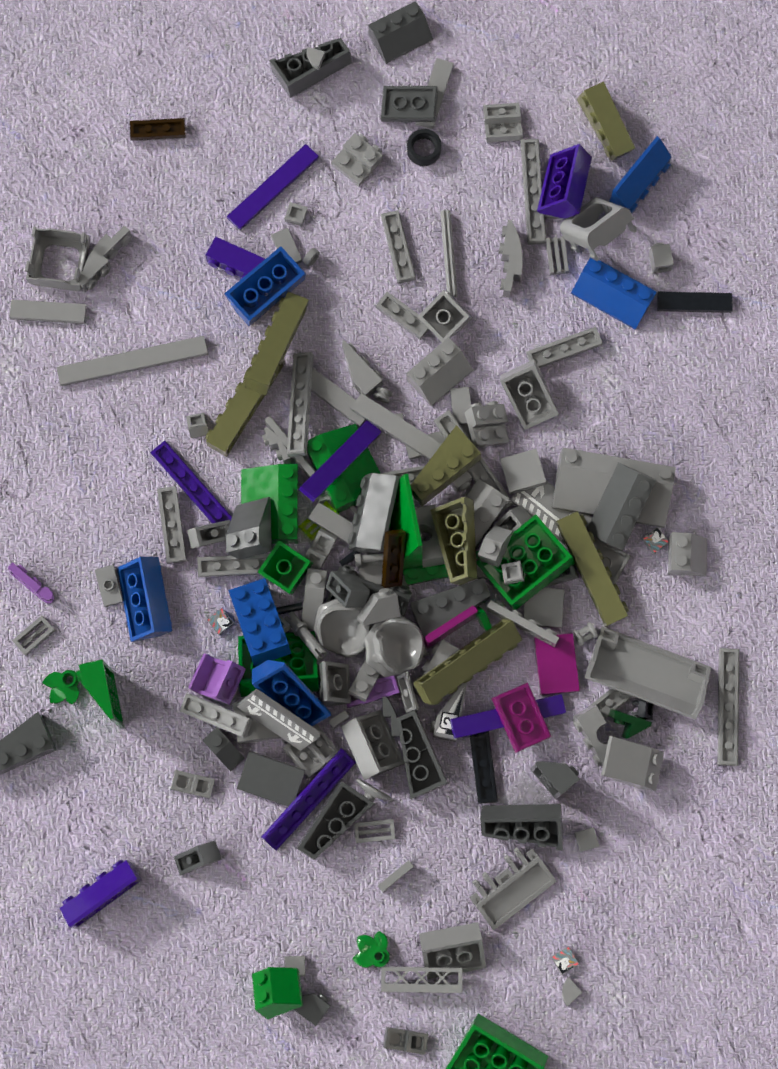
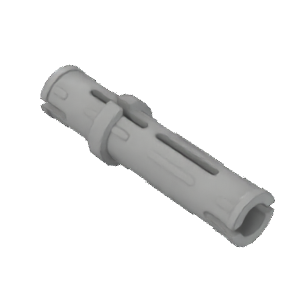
(300, 629)

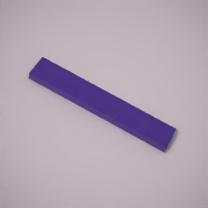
(272, 187)
(340, 461)
(190, 483)
(490, 719)
(308, 799)

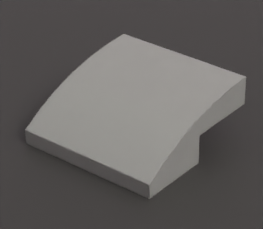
(502, 122)
(314, 755)

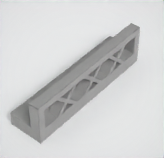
(421, 986)

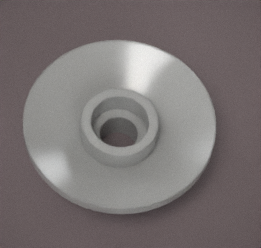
(372, 792)

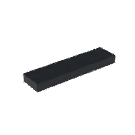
(694, 302)
(483, 768)

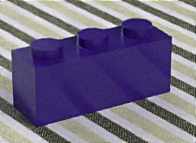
(231, 258)

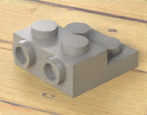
(357, 159)
(487, 424)

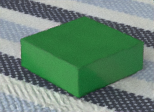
(483, 619)

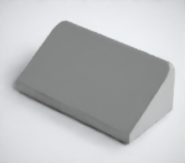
(407, 692)

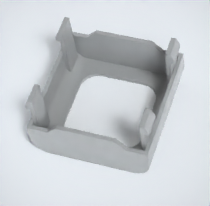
(579, 231)
(47, 237)

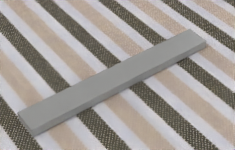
(132, 361)

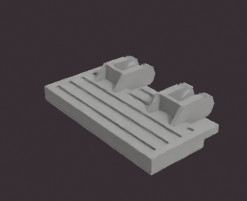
(513, 889)

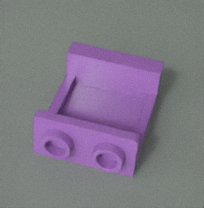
(216, 678)

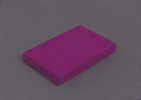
(450, 626)
(557, 666)
(521, 717)

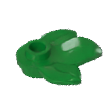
(60, 688)
(369, 948)

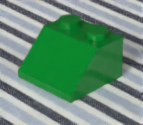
(285, 567)
(276, 991)

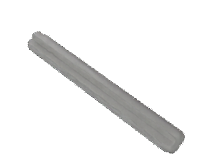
(448, 252)

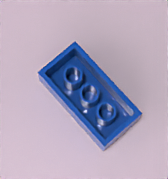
(259, 621)

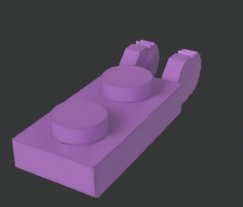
(32, 584)
(383, 688)

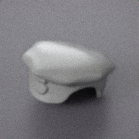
(340, 629)
(394, 646)

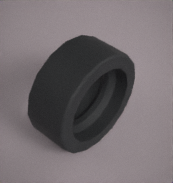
(423, 134)

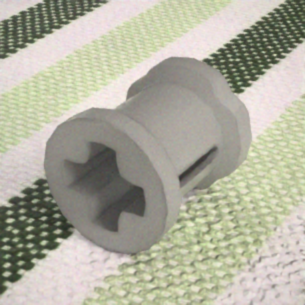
(581, 638)

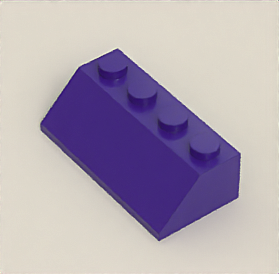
(565, 182)
(100, 894)

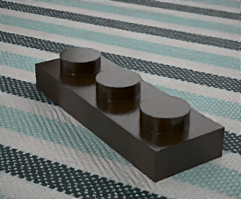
(157, 129)
(393, 558)

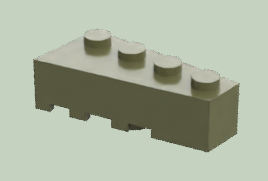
(605, 121)
(448, 463)
(456, 537)

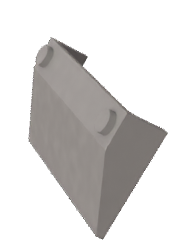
(585, 475)
(648, 673)

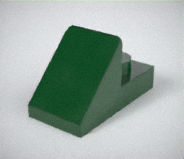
(633, 724)

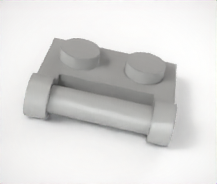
(368, 560)

